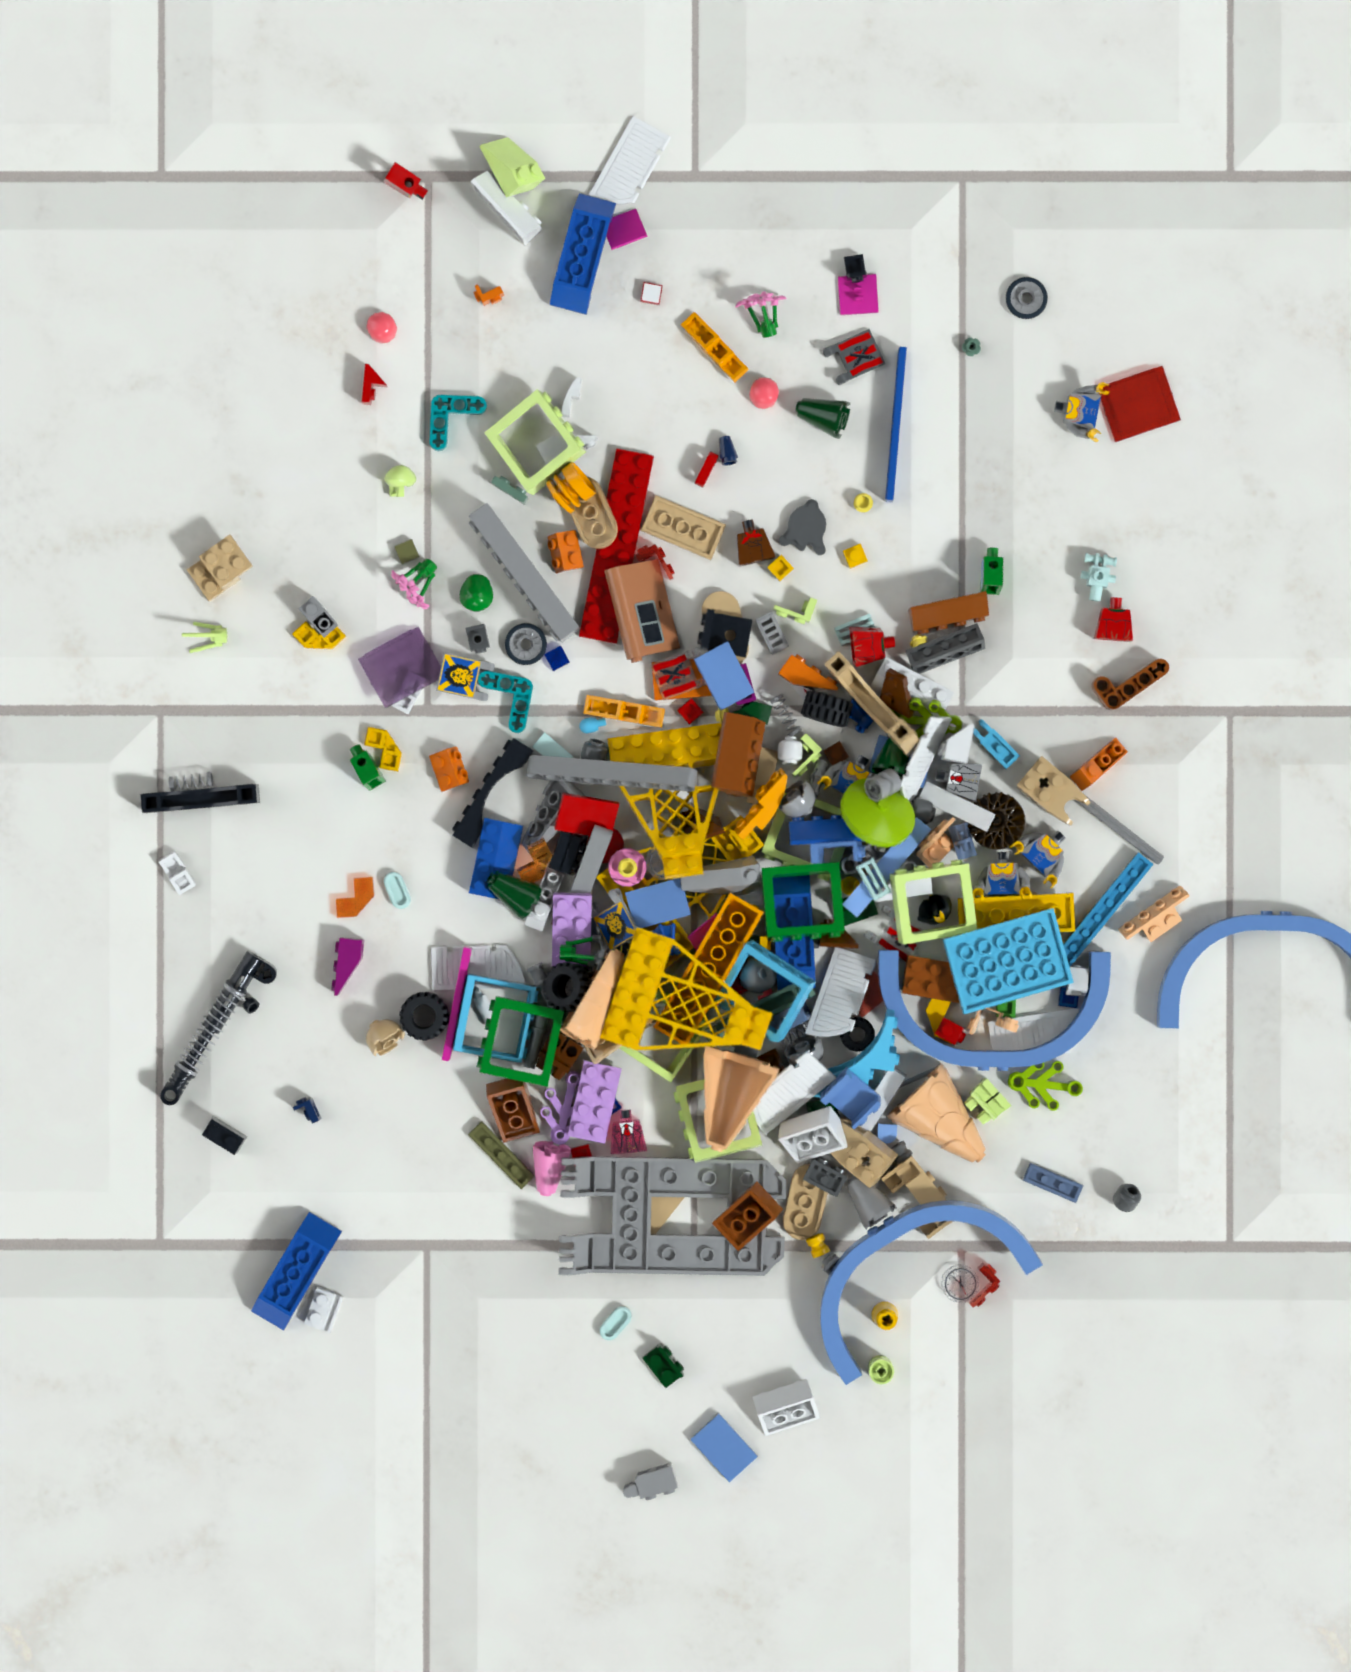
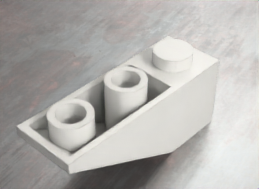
(556, 444)
(540, 912)

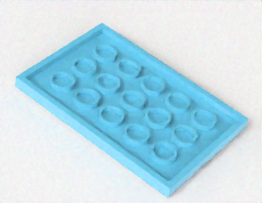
(1008, 961)

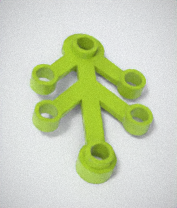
(926, 715)
(1042, 1084)

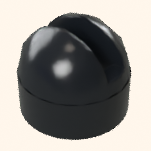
(250, 1005)

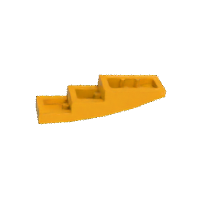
(714, 347)
(624, 711)

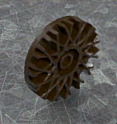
(1011, 821)

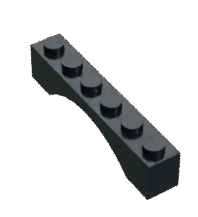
(200, 798)
(470, 827)

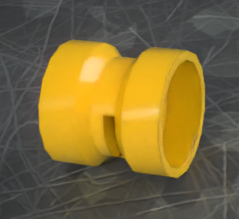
(847, 885)
(818, 1245)

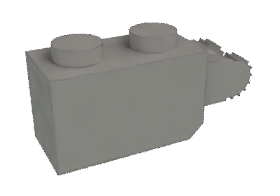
(652, 1482)

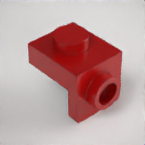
(950, 1031)

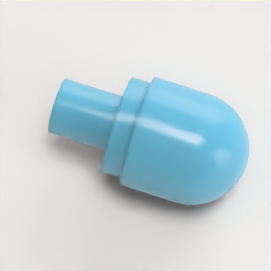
(591, 724)

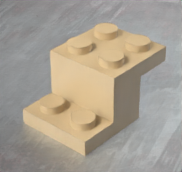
(219, 567)

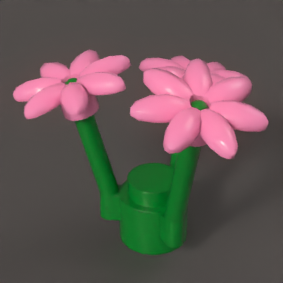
(767, 326)
(425, 570)

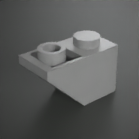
(318, 616)

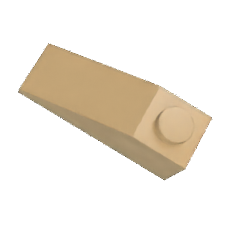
(766, 767)

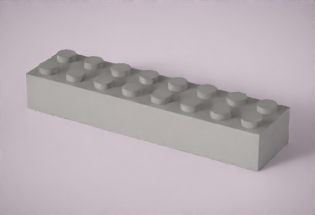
(524, 572)

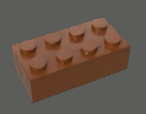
(929, 979)

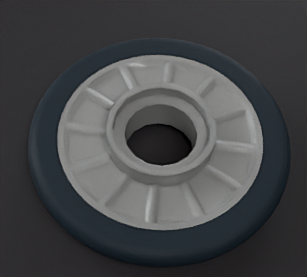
(1035, 289)
(521, 632)

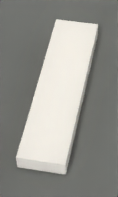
(957, 806)

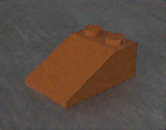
(512, 1109)
(747, 1216)

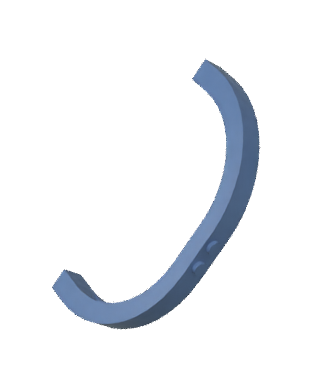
(1184, 958)
(983, 1059)
(891, 1230)

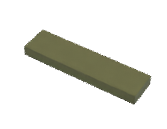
(501, 1155)

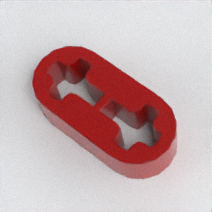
(706, 469)

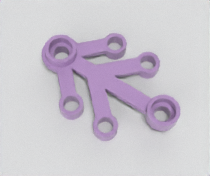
(564, 1111)

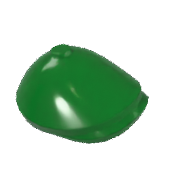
(476, 593)

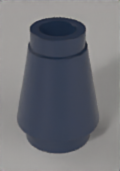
(727, 451)

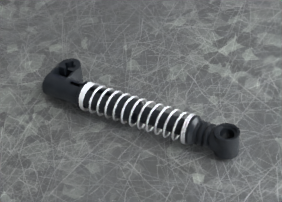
(214, 1022)

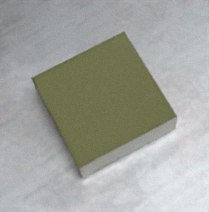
(407, 551)

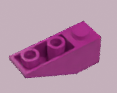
(349, 957)

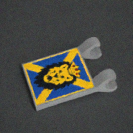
(460, 676)
(614, 922)

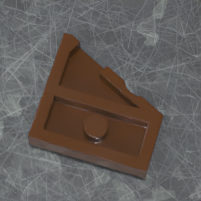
(896, 693)

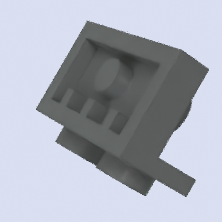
(825, 1177)

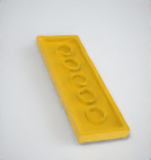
(1004, 908)

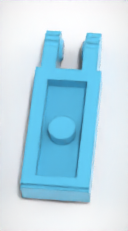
(996, 745)

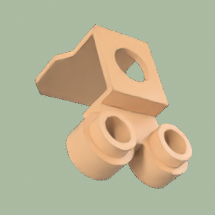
(1007, 1023)

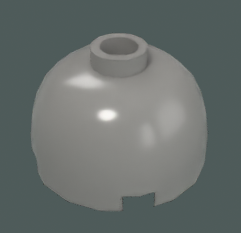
(798, 800)
(756, 976)
(804, 1044)

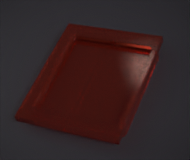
(1139, 404)

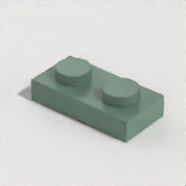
(503, 484)

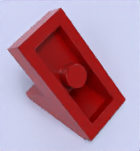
(371, 379)

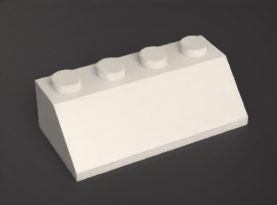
(508, 209)
(917, 685)

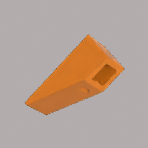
(800, 674)
(1098, 764)

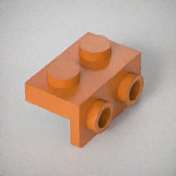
(565, 551)
(449, 768)

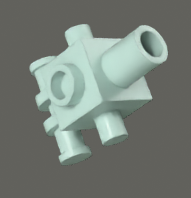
(1098, 576)

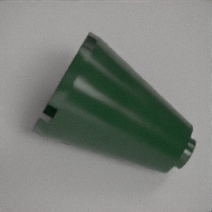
(824, 414)
(891, 758)
(514, 892)

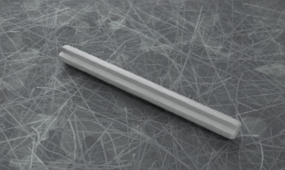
(1123, 831)

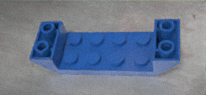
(581, 253)
(794, 909)
(296, 1270)

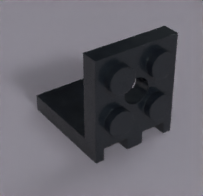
(715, 628)

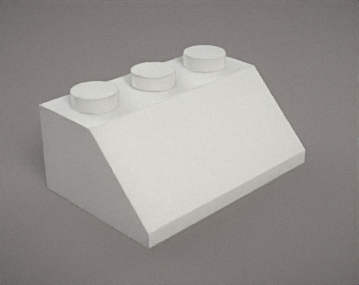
(957, 746)
(913, 887)
(812, 1134)
(786, 1407)

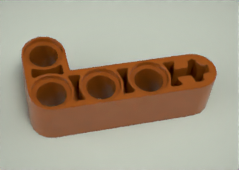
(1133, 681)

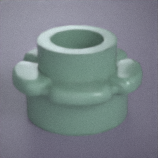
(976, 346)

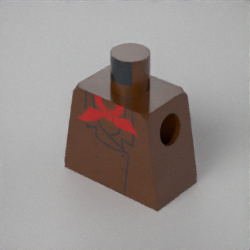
(753, 545)

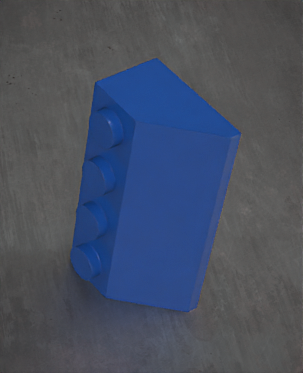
(820, 831)
(495, 853)

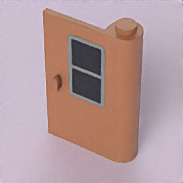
(642, 609)

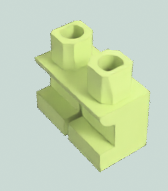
(993, 1107)

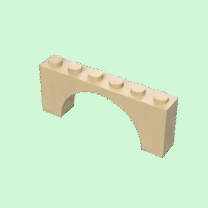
(858, 689)

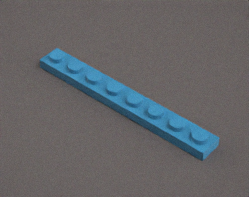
(1106, 907)

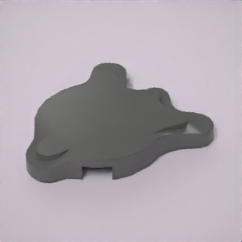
(805, 528)

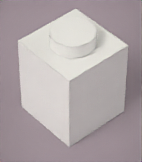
(1080, 980)

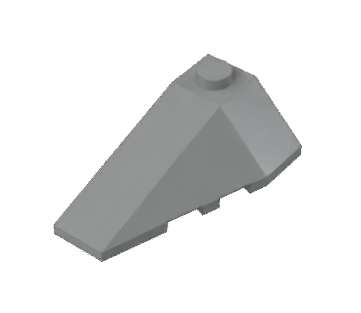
(545, 819)
(733, 876)

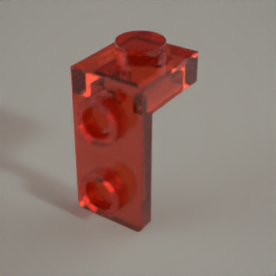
(645, 553)
(989, 1272)

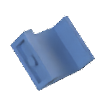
(817, 850)
(851, 1097)

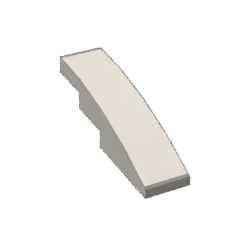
(886, 1089)

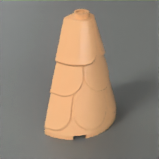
(589, 1019)
(732, 1093)
(940, 1116)

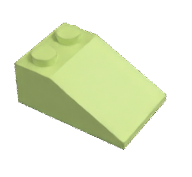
(512, 166)

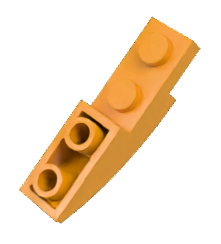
(769, 799)

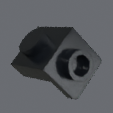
(855, 268)

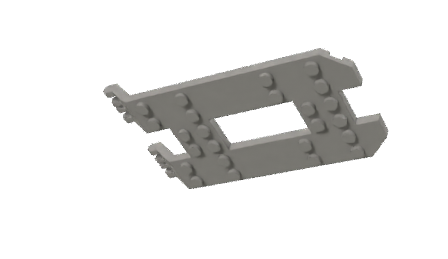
(631, 1244)

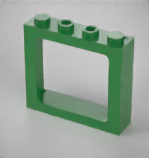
(796, 933)
(491, 1025)

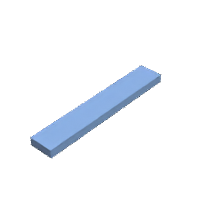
(888, 864)

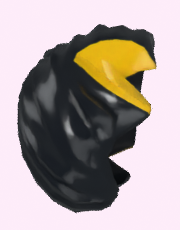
(935, 909)

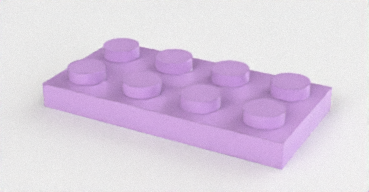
(571, 922)
(594, 1101)

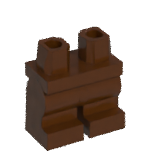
(564, 1056)

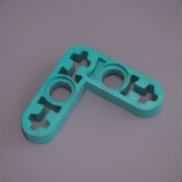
(444, 414)
(518, 695)

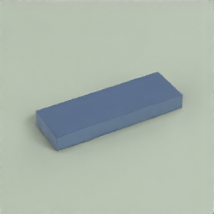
(1052, 1182)

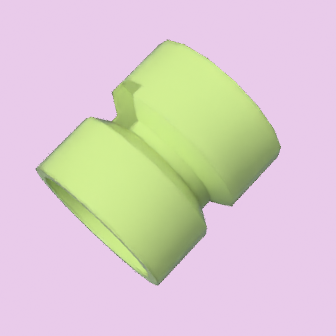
(880, 1369)

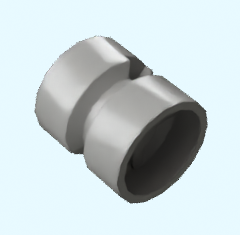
(882, 785)

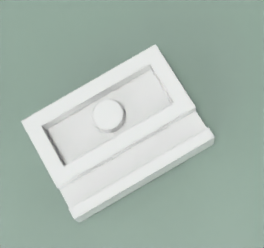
(323, 1310)

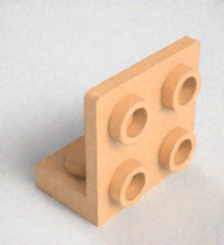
(936, 845)

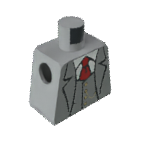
(961, 779)

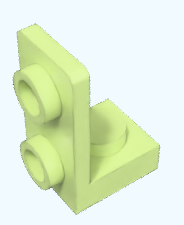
(808, 608)
(808, 744)

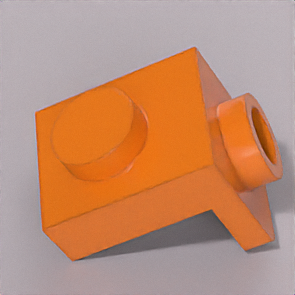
(492, 296)

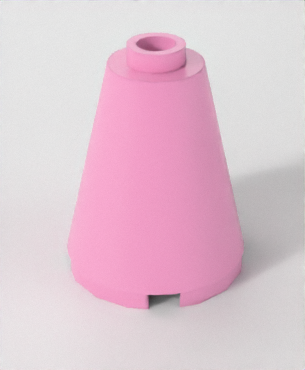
(548, 1165)

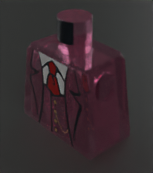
(627, 1135)

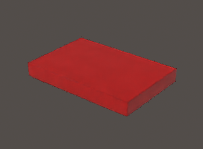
(580, 814)

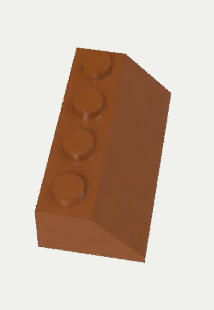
(948, 612)
(738, 754)

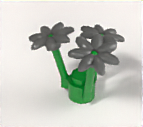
(568, 952)

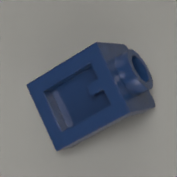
(311, 1112)

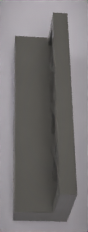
(946, 649)

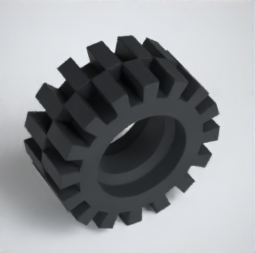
(863, 1044)

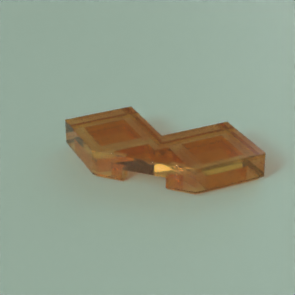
(541, 856)
(363, 895)

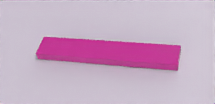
(456, 1003)

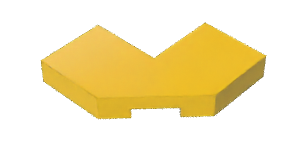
(311, 639)
(391, 753)
(936, 1011)

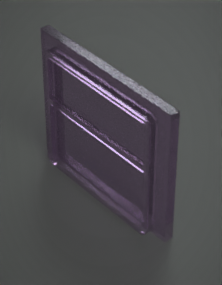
(401, 667)

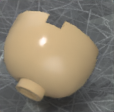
(383, 1035)

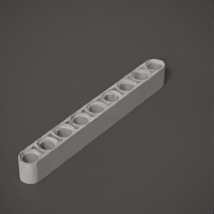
(611, 773)

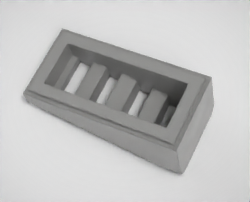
(778, 630)

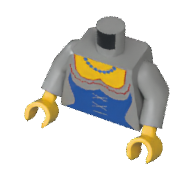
(1082, 410)
(843, 774)
(1043, 853)
(1003, 879)

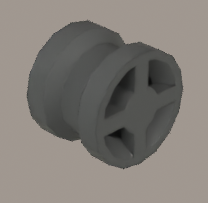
(902, 1151)

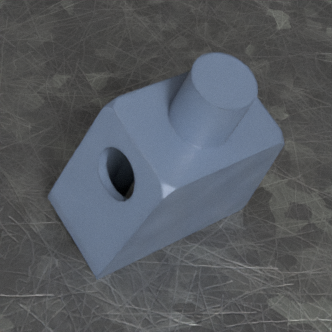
(803, 1015)

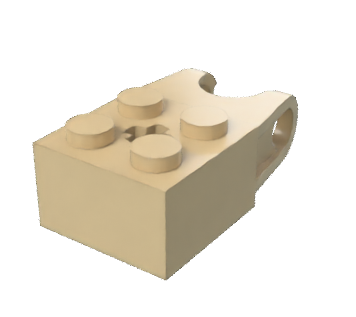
(1058, 792)
(859, 1147)

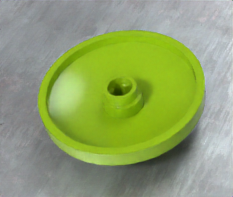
(879, 822)

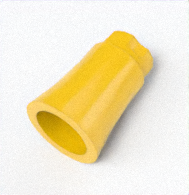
(884, 1309)

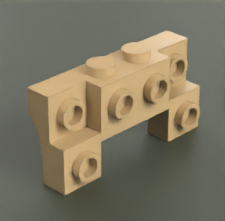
(920, 1185)

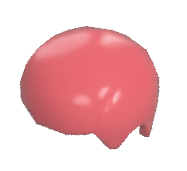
(381, 327)
(764, 393)

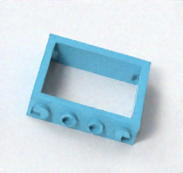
(781, 967)
(525, 1032)

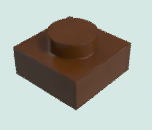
(836, 753)

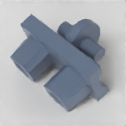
(962, 841)

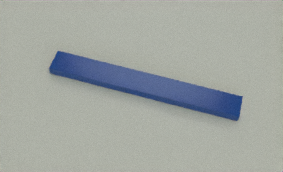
(895, 426)

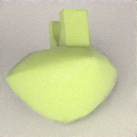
(399, 477)

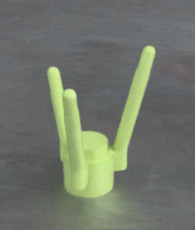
(218, 635)

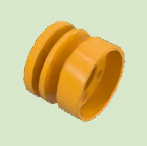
(571, 487)

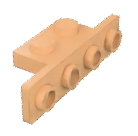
(1156, 918)

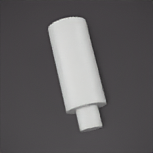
(482, 1003)

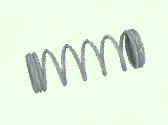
(774, 700)
(209, 781)
(782, 1042)

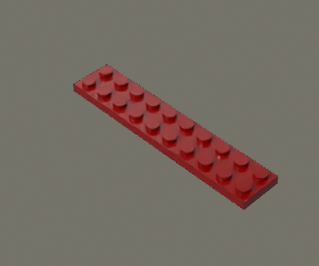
(627, 500)

